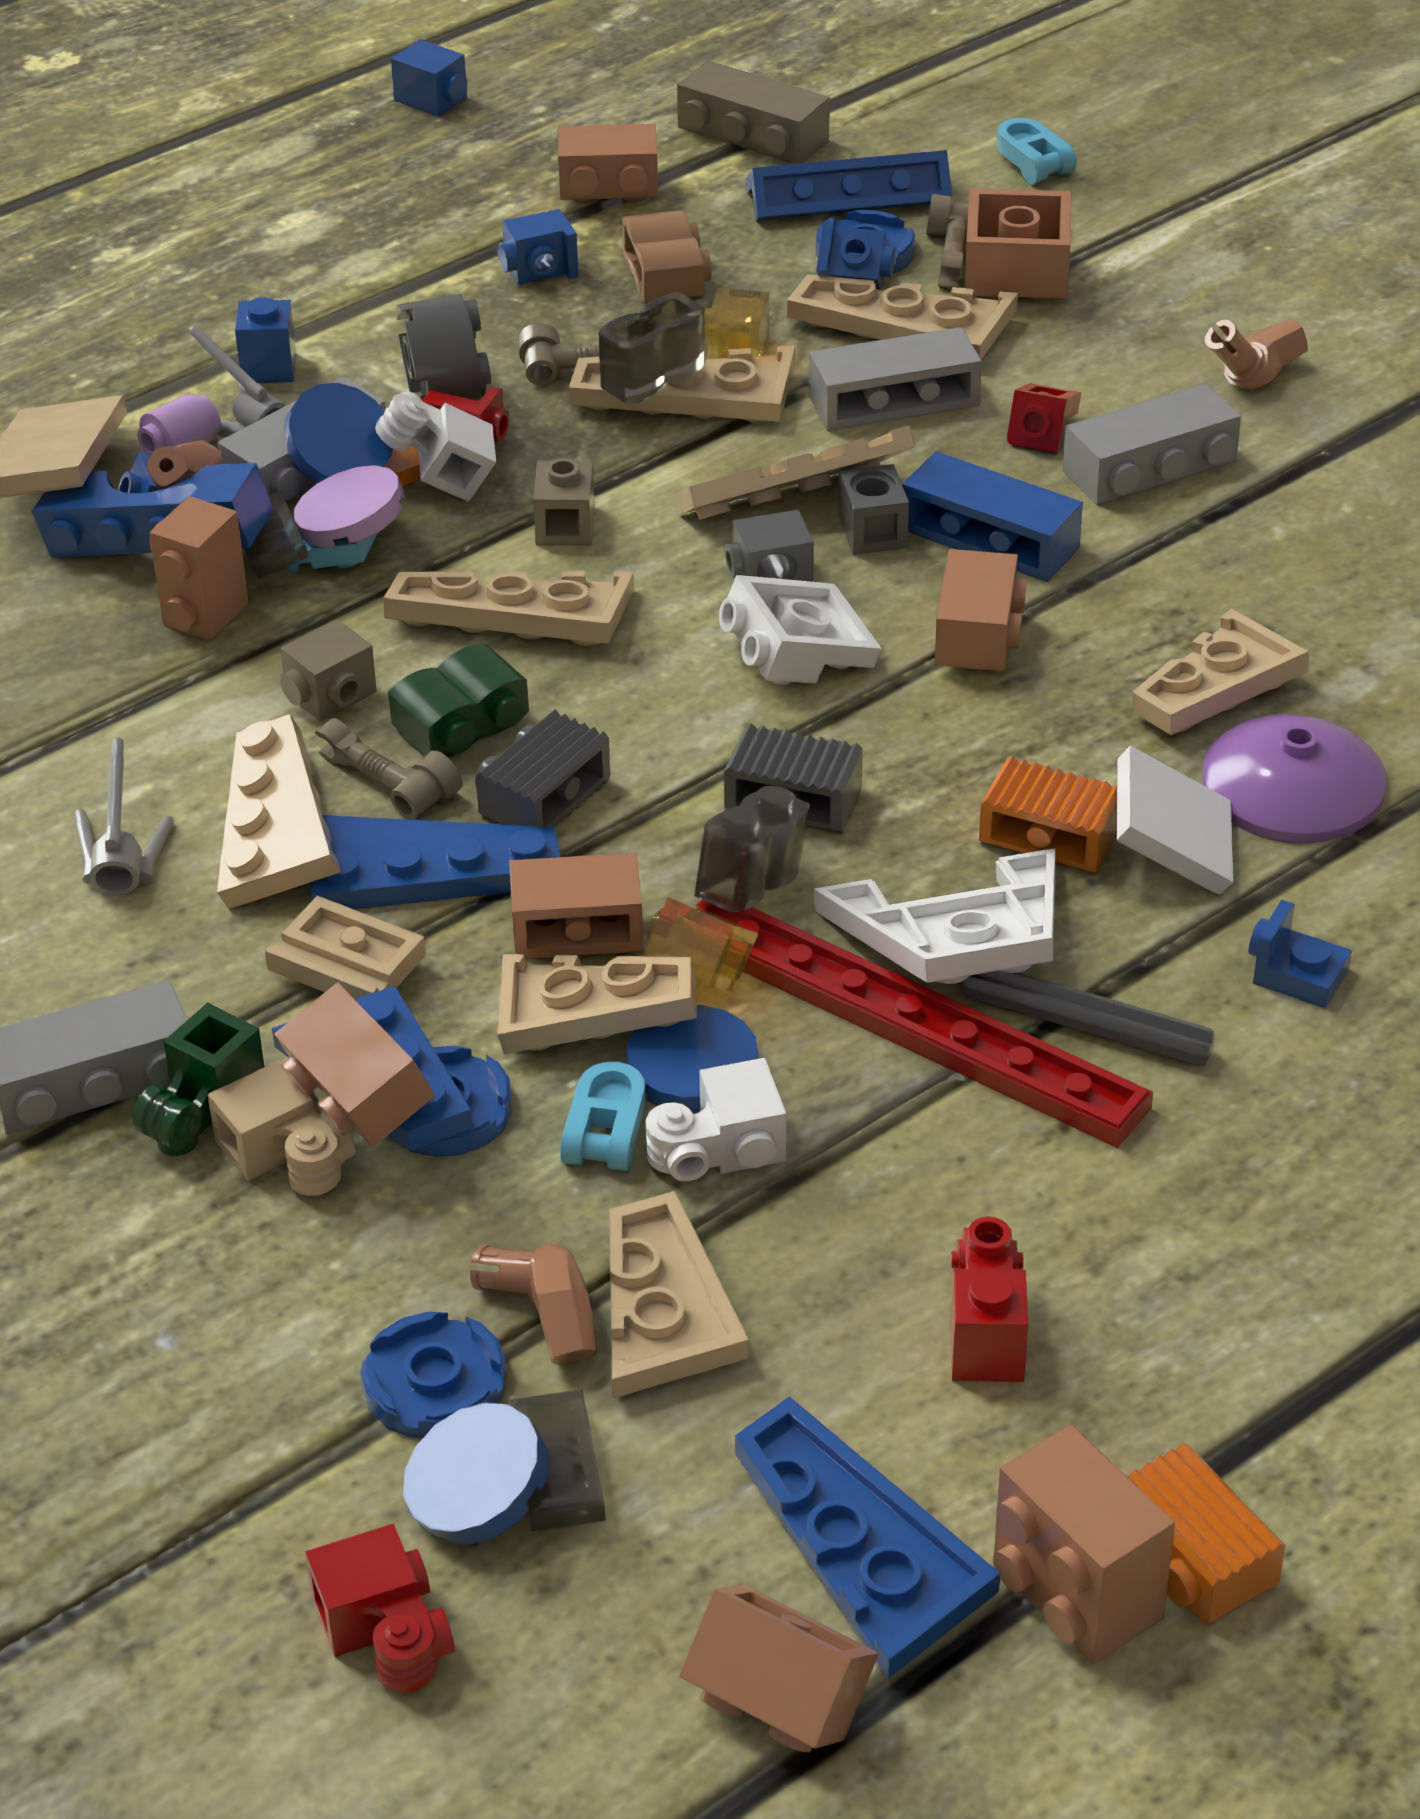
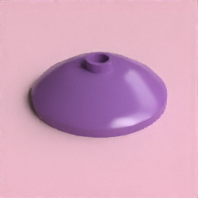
(1296, 778)

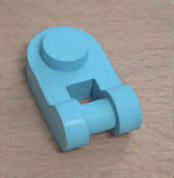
(1034, 149)
(607, 1098)

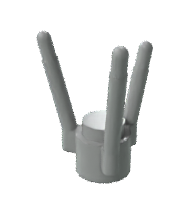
(252, 402)
(116, 859)

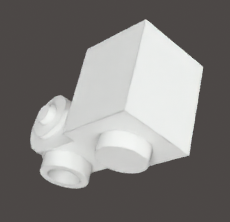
(451, 444)
(735, 1130)

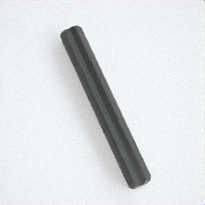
(1093, 1014)

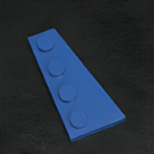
(871, 1544)

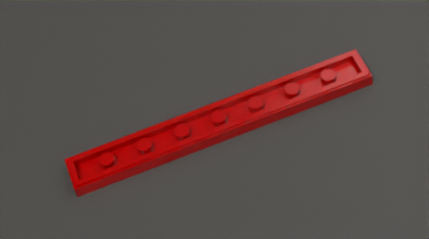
(942, 1029)

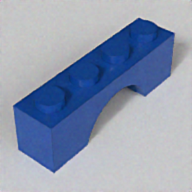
(113, 522)

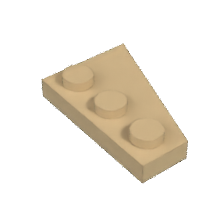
(1218, 674)

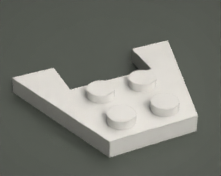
(958, 932)

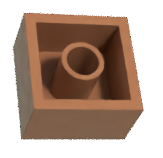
(1018, 243)
(1082, 1543)

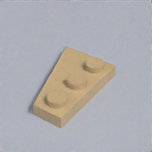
(581, 1002)
(665, 1299)

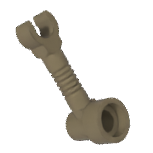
(950, 221)
(543, 354)
(414, 788)

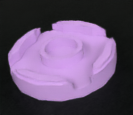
(349, 505)

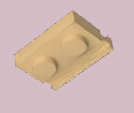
(345, 947)

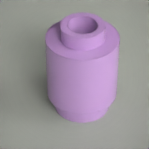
(179, 422)

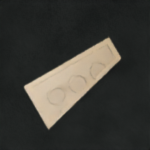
(899, 310)
(722, 388)
(513, 604)

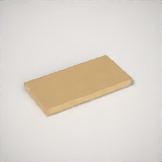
(56, 444)

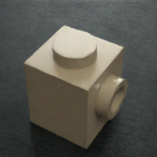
(564, 502)
(328, 670)

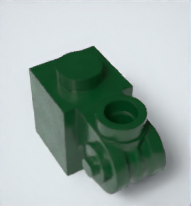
(200, 1058)

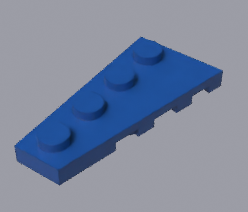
(425, 860)

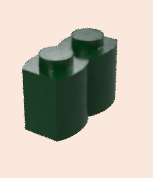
(459, 701)

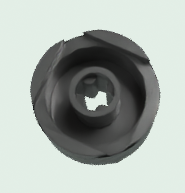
(441, 347)

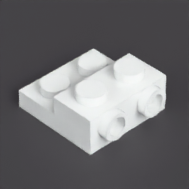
(795, 628)

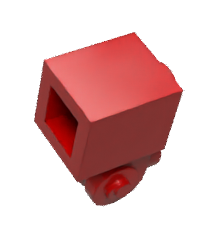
(988, 1305)
(372, 1596)

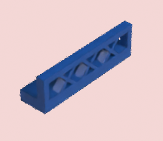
(848, 185)

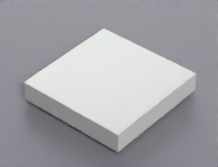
(1174, 820)

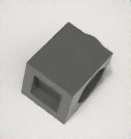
(873, 509)
(771, 547)

